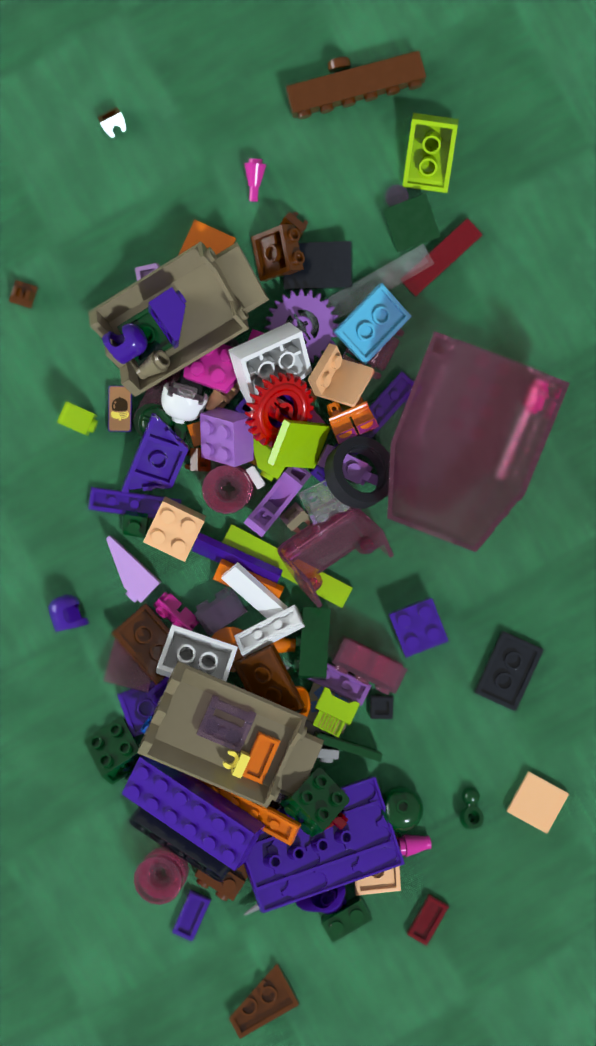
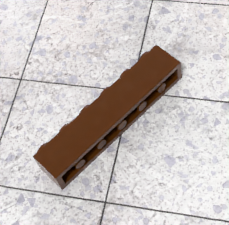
(355, 85)

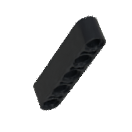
(178, 844)

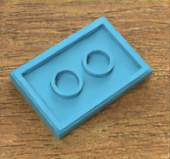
(372, 323)

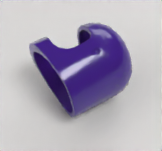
(131, 343)
(65, 613)

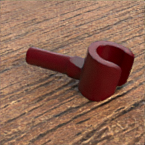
(340, 821)

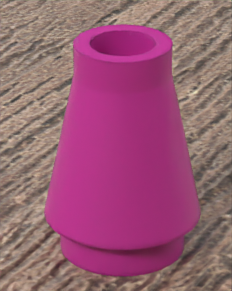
(413, 844)

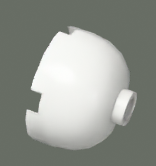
(182, 402)

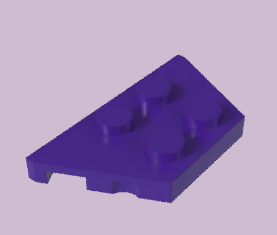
(156, 458)

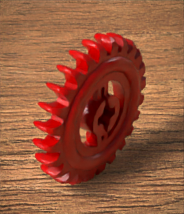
(270, 405)

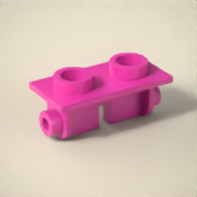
(168, 609)

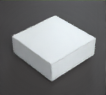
(256, 477)

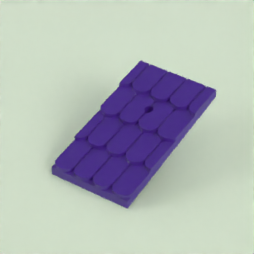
(329, 858)

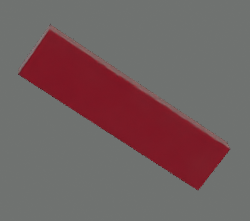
(444, 255)

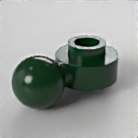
(471, 796)

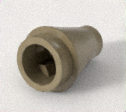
(154, 364)

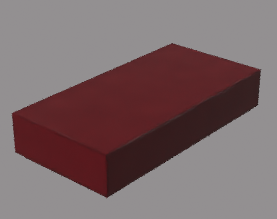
(427, 919)

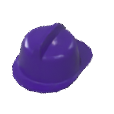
(326, 902)

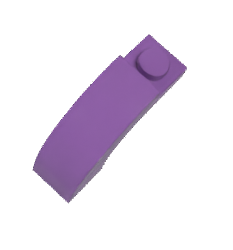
(277, 499)

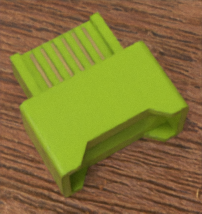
(333, 713)

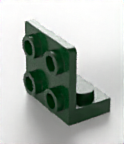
(113, 750)

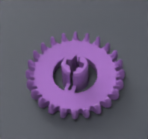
(301, 302)

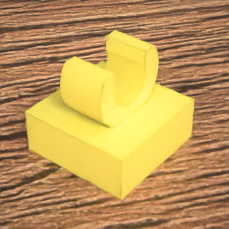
(239, 764)

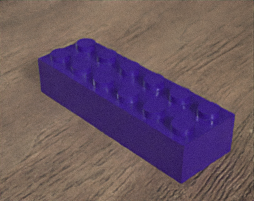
(194, 811)

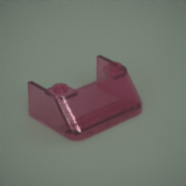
(327, 542)

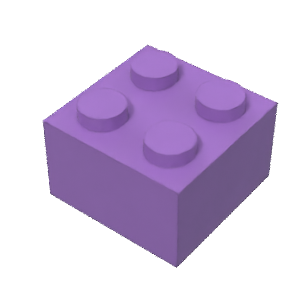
(226, 437)

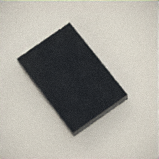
(325, 266)
(508, 670)

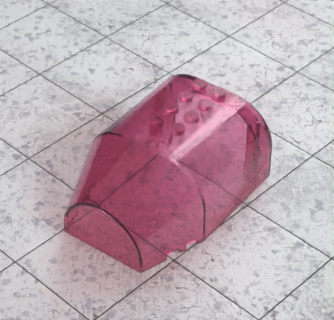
(468, 440)

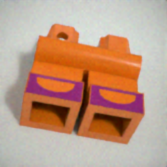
(341, 423)

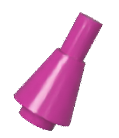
(254, 173)

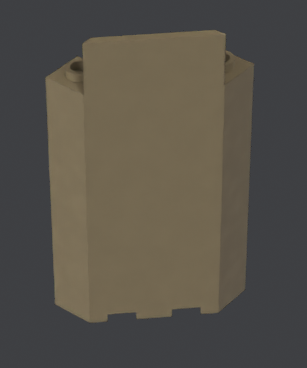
(217, 298)
(174, 740)

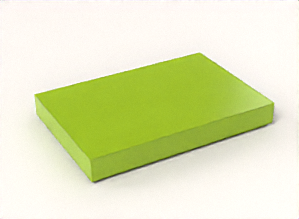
(298, 444)

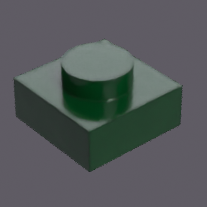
(135, 524)

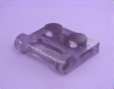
(224, 731)

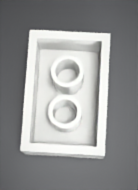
(196, 651)

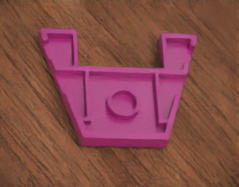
(215, 368)

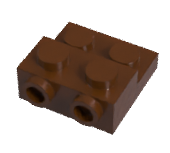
(277, 252)
(228, 887)

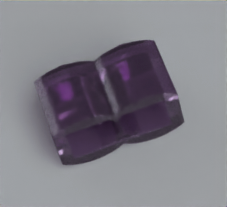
(220, 611)

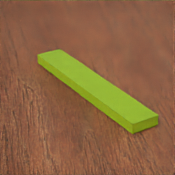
(331, 588)

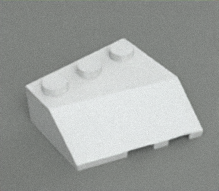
(268, 354)

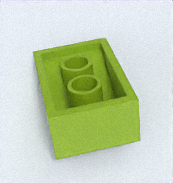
(430, 152)

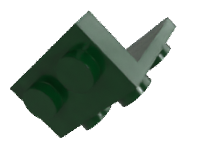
(315, 802)

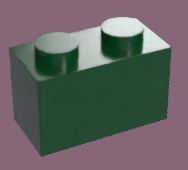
(347, 919)

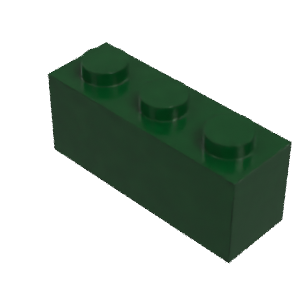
(313, 643)

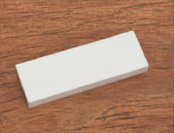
(253, 591)
(269, 631)

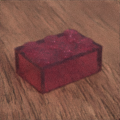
(368, 665)

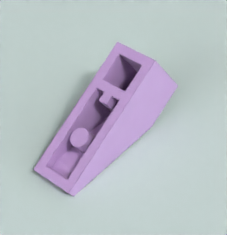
(133, 574)

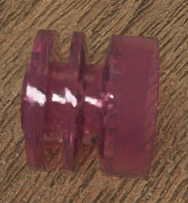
(218, 498)
(152, 884)

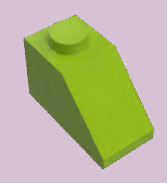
(78, 419)
(262, 455)

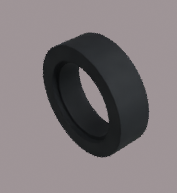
(340, 487)

